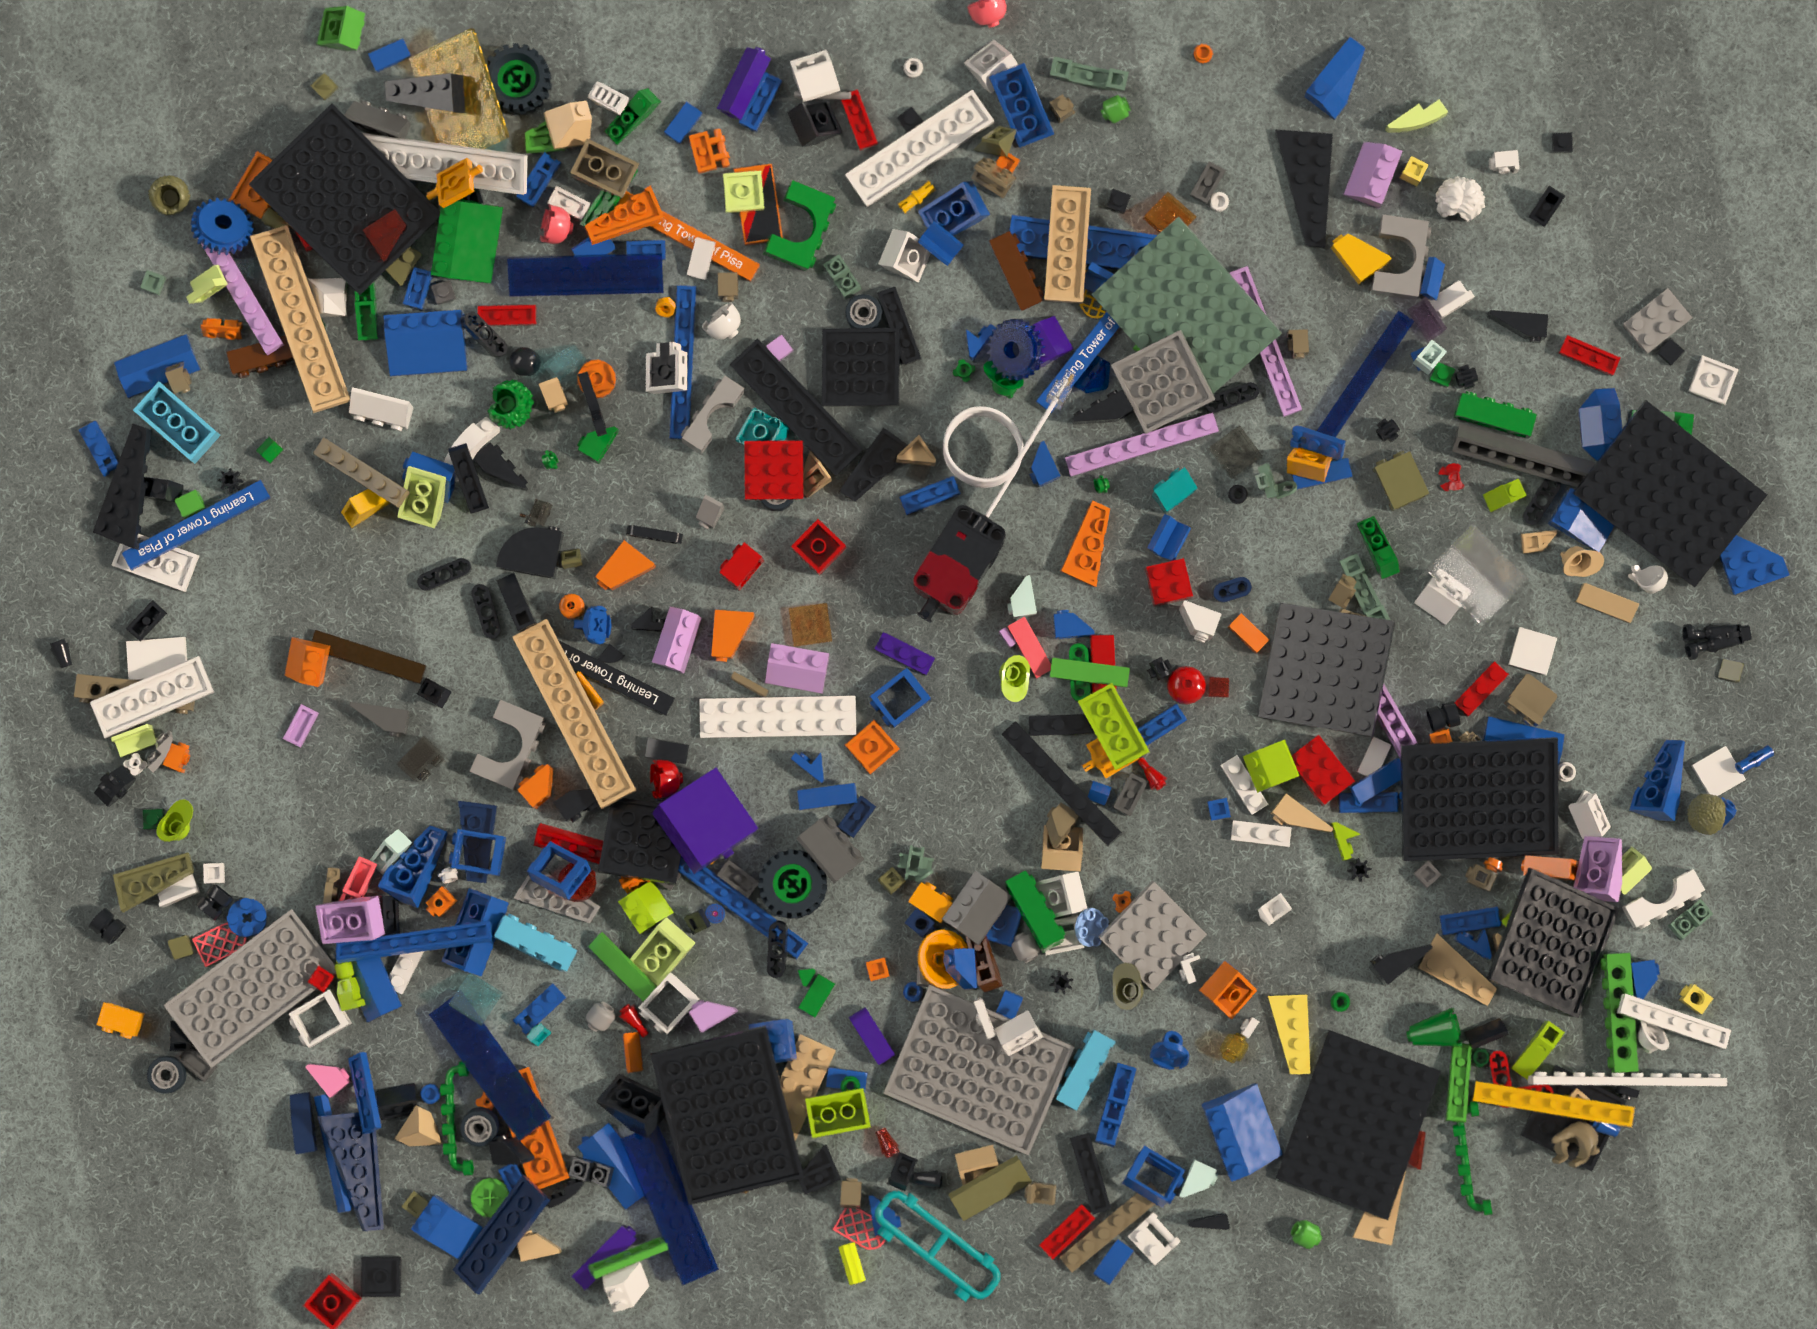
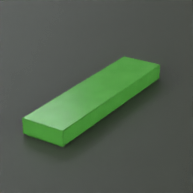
(1089, 672)
(622, 966)
(1458, 1083)
(627, 1257)

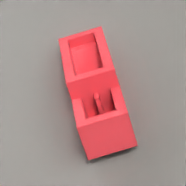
(1030, 647)
(359, 879)

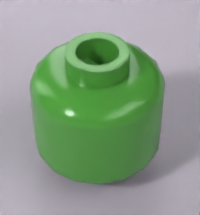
(1115, 109)
(1306, 1234)

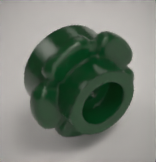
(1480, 1062)

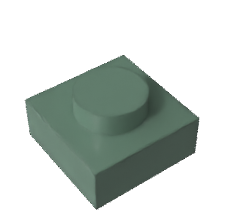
(153, 282)

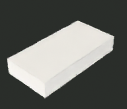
(701, 258)
(1374, 756)

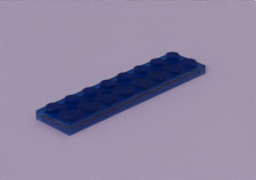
(585, 275)
(492, 1070)
(670, 1205)

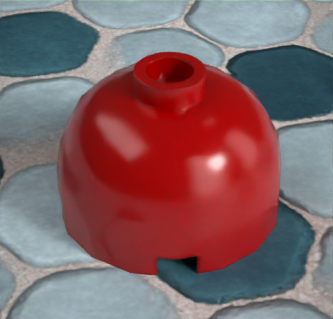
(1186, 685)
(665, 778)

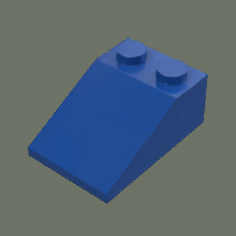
(956, 209)
(1581, 522)
(446, 1227)

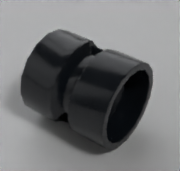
(1443, 716)
(214, 901)
(107, 926)

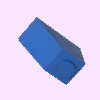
(1043, 467)
(1070, 626)
(961, 966)
(1644, 977)
(888, 1214)

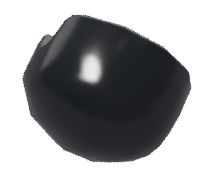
(524, 361)

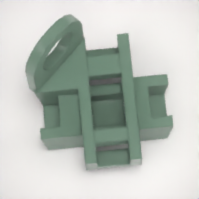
(1266, 483)
(919, 865)

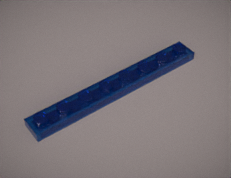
(1366, 375)

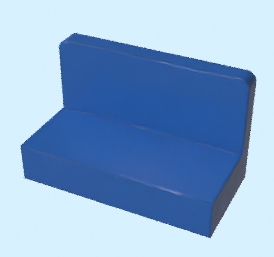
(940, 243)
(1095, 277)
(1168, 538)
(836, 1076)

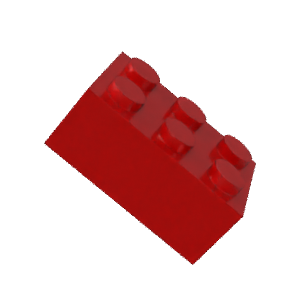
(1321, 770)

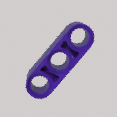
(871, 1036)

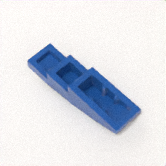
(1115, 1105)

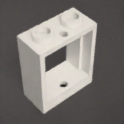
(683, 989)
(333, 1001)

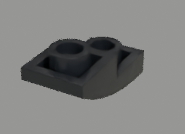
(667, 750)
(591, 1171)
(570, 1190)

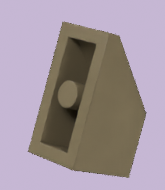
(1060, 823)

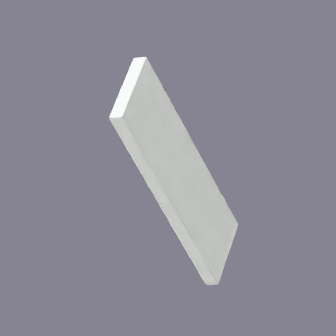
(151, 697)

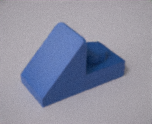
(976, 344)
(814, 769)
(1480, 946)

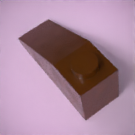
(986, 966)

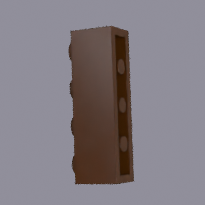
(1016, 271)
(253, 358)

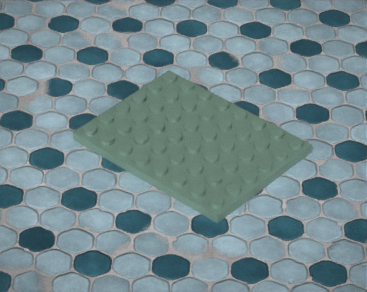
(1185, 288)

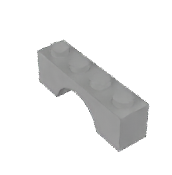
(726, 395)

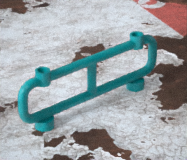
(888, 1231)

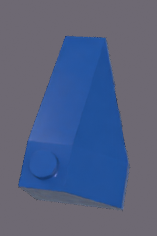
(1334, 83)
(1661, 791)
(413, 871)

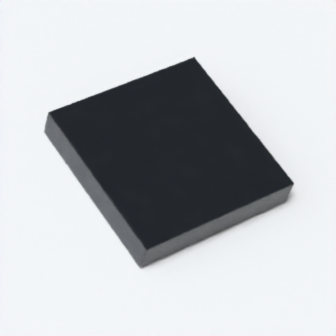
(381, 1276)

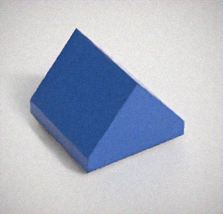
(1099, 793)

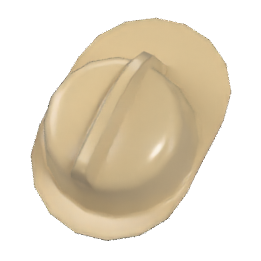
(1581, 562)

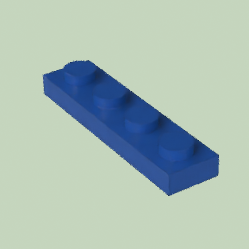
(364, 1093)

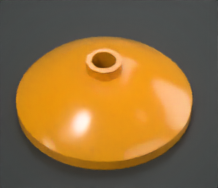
(934, 947)

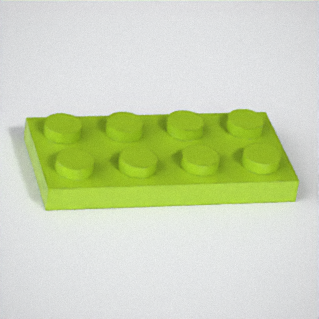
(1113, 726)

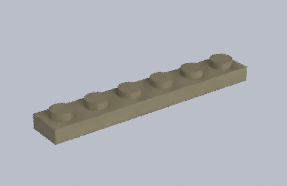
(361, 472)
(1107, 1230)

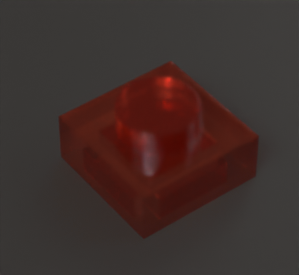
(1218, 687)

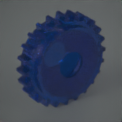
(1029, 346)

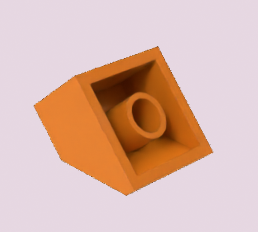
(307, 662)
(1228, 990)

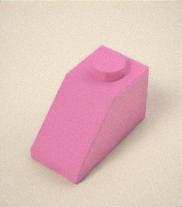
(330, 1078)

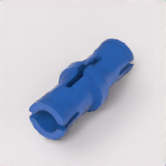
(1754, 759)

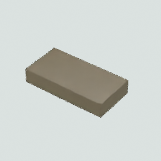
(749, 684)

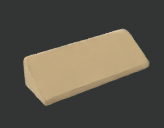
(1607, 602)

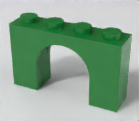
(819, 207)

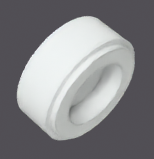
(1219, 202)

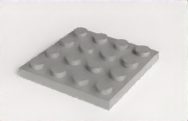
(1163, 381)
(1152, 935)

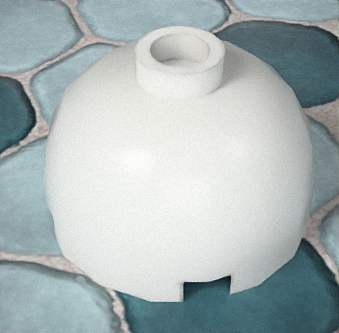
(723, 323)

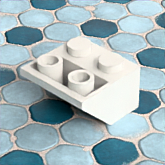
(814, 76)

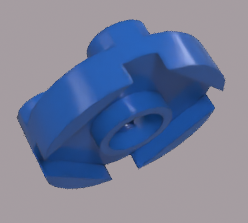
(258, 917)

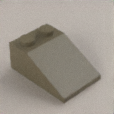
(604, 169)

